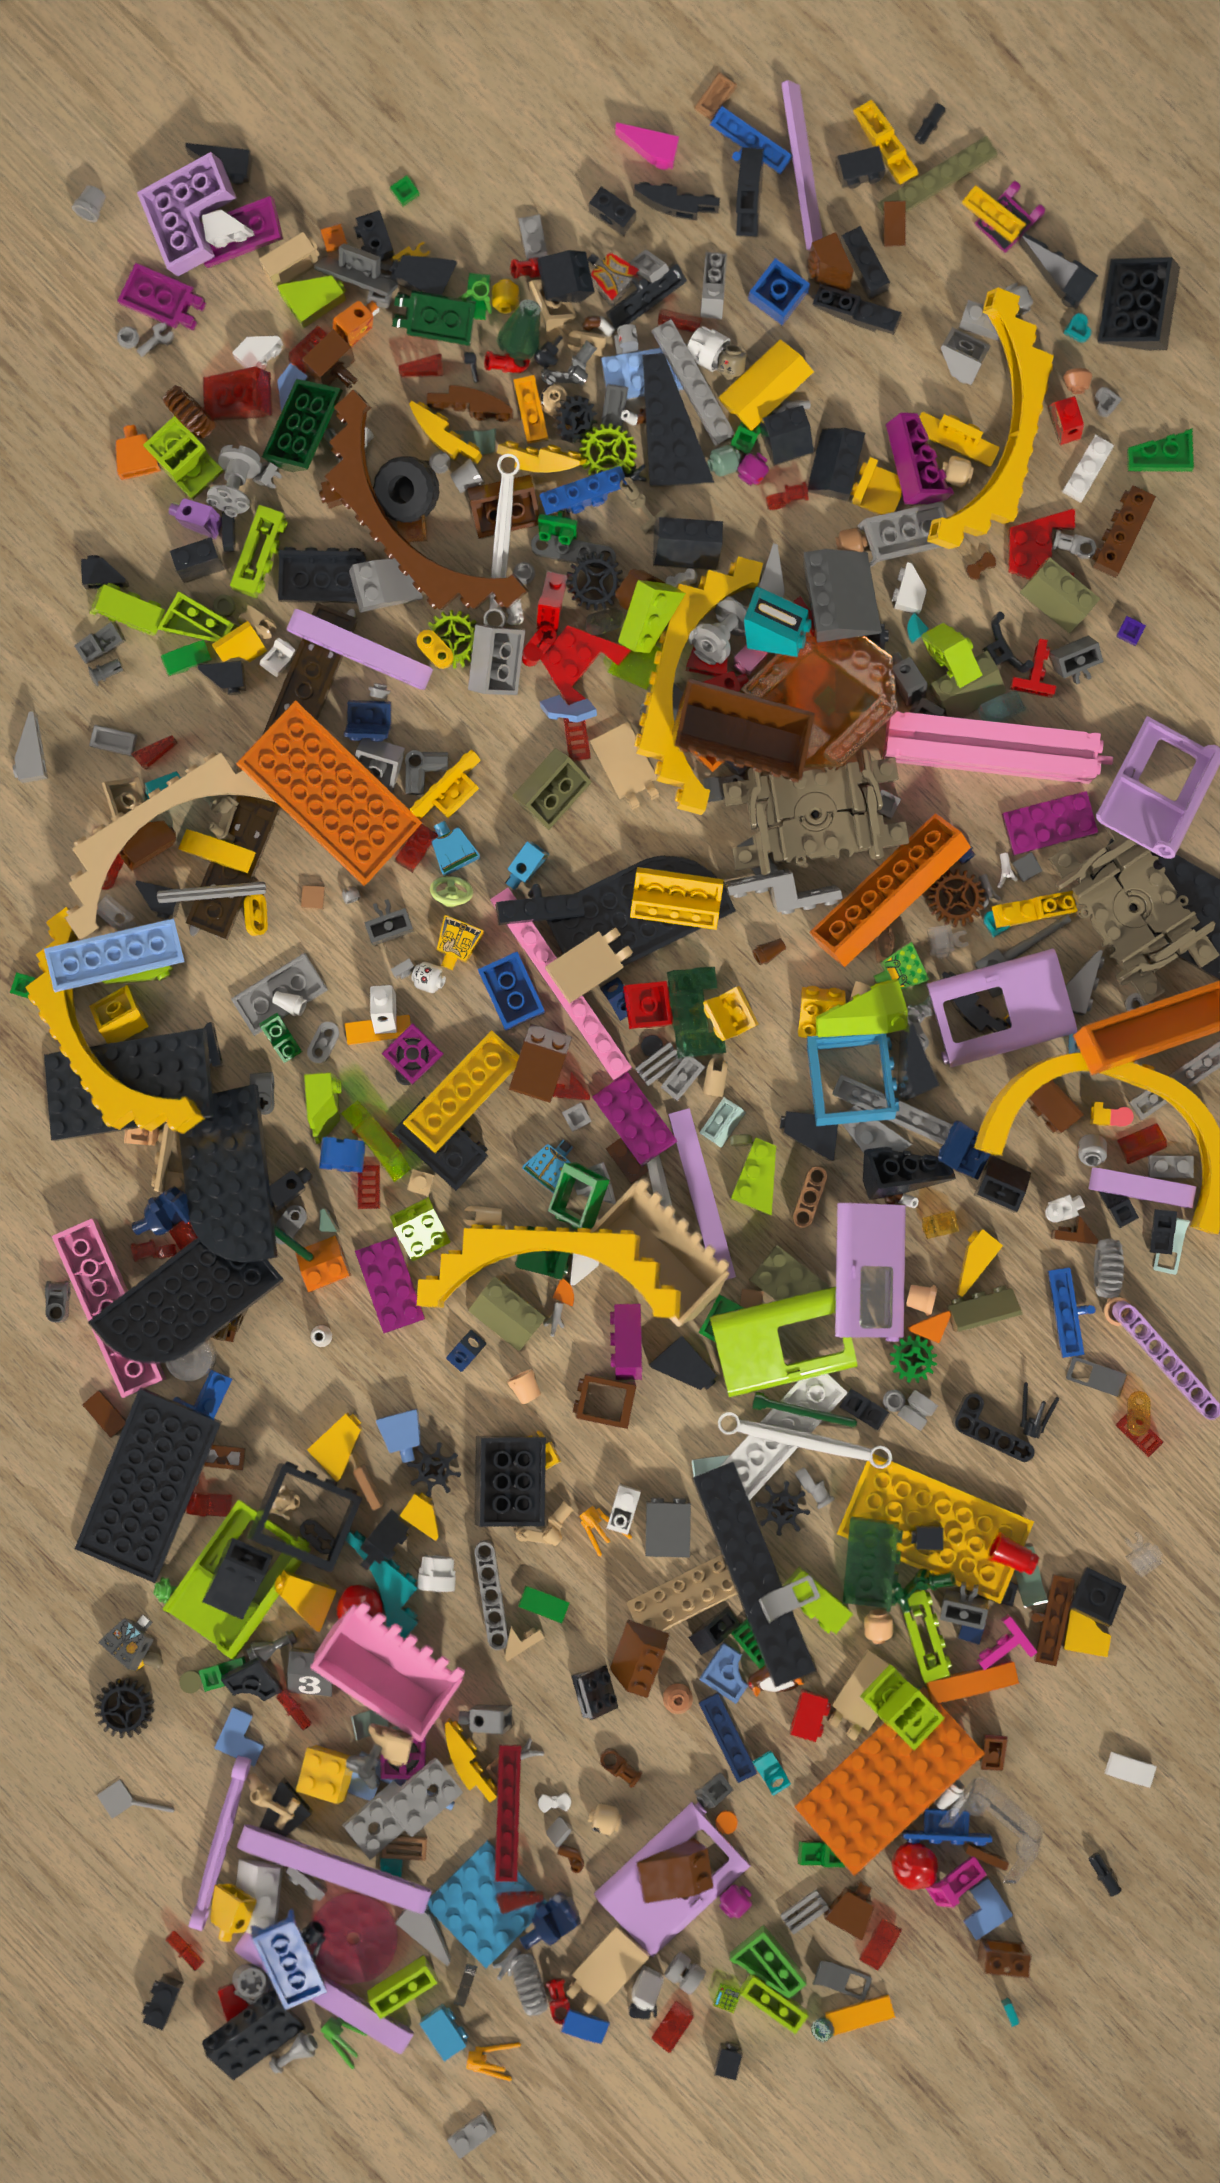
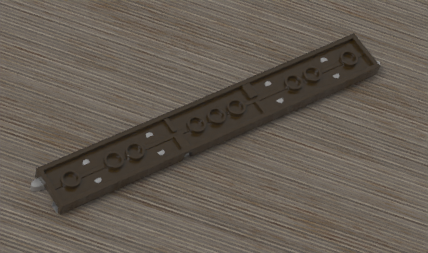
(254, 818)

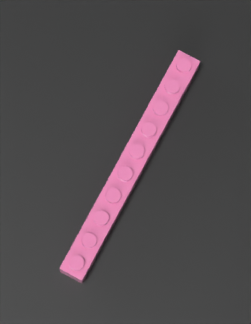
(578, 1010)

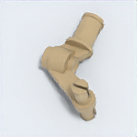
(551, 1533)
(262, 1797)

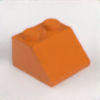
(326, 1267)

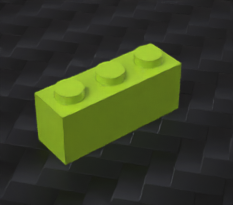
(402, 1987)
(773, 2003)

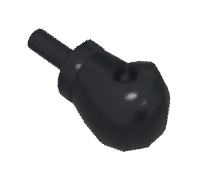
(547, 353)

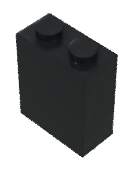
(197, 560)

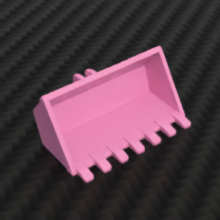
(386, 1671)

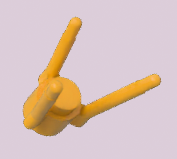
(591, 1518)
(477, 2061)

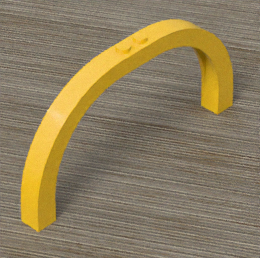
(1202, 1123)

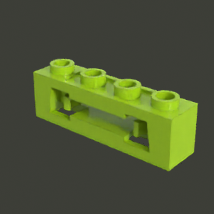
(264, 565)
(934, 1670)

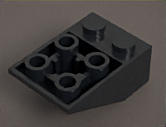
(237, 1578)

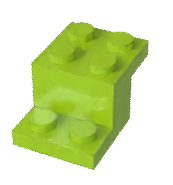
(183, 458)
(902, 1707)

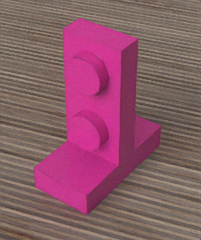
(1006, 1644)
(956, 1883)

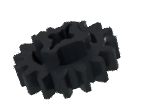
(574, 418)

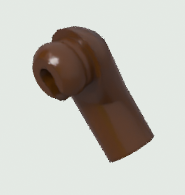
(574, 1857)

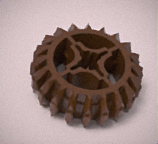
(189, 412)
(964, 904)

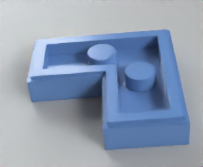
(233, 1738)
(992, 1910)

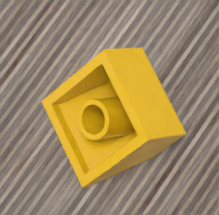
(118, 1016)

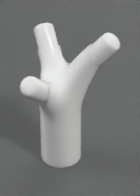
(1006, 869)

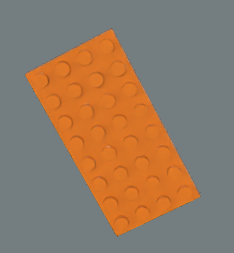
(329, 793)
(886, 1788)

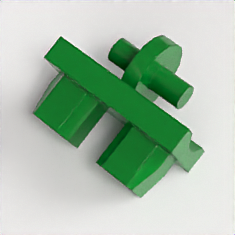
(558, 526)

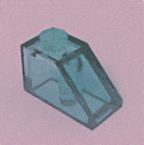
(1001, 707)

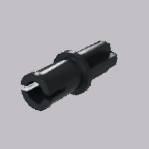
(930, 123)
(1105, 1874)

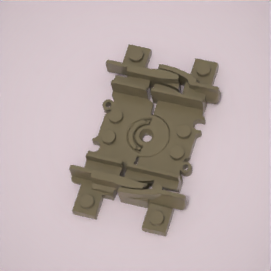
(820, 792)
(1128, 929)

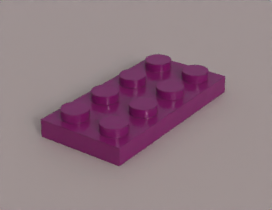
(259, 217)
(1050, 823)
(634, 1119)
(389, 1284)

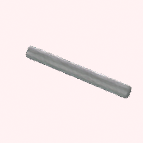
(211, 892)

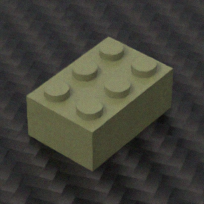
(785, 1277)

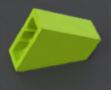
(312, 297)

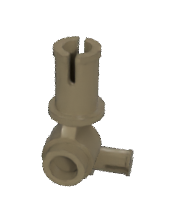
(637, 499)
(227, 807)

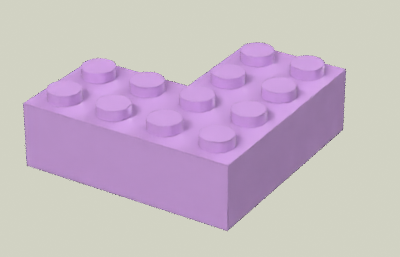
(177, 205)

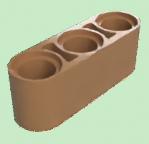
(817, 1189)

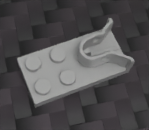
(901, 531)

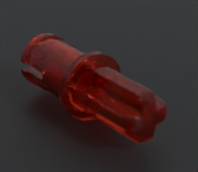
(293, 1709)
(184, 1950)

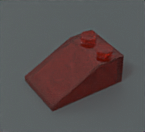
(238, 394)

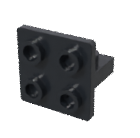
(595, 1692)

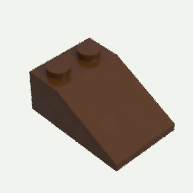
(540, 1063)
(675, 1872)

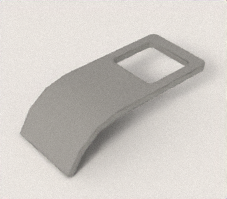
(785, 1600)

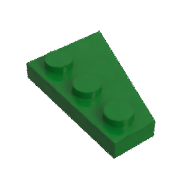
(1165, 455)

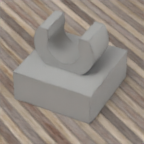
(266, 473)

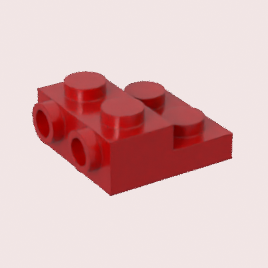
(648, 1005)

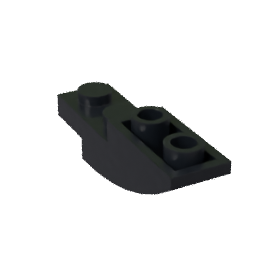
(749, 192)
(683, 206)
(856, 311)
(974, 1015)

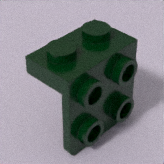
(544, 1262)

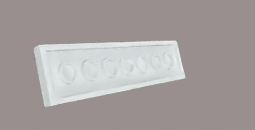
(760, 1458)

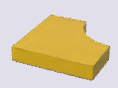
(240, 643)
(1084, 1636)

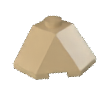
(394, 1742)

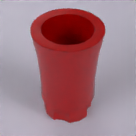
(1012, 1554)

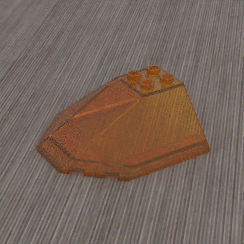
(843, 683)

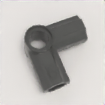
(416, 774)

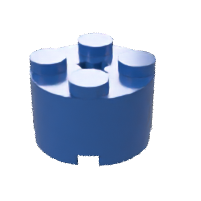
(342, 1154)

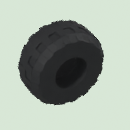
(425, 488)

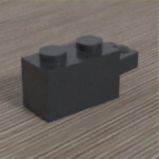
(384, 1538)

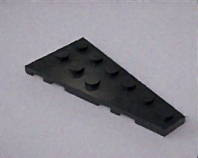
(671, 440)

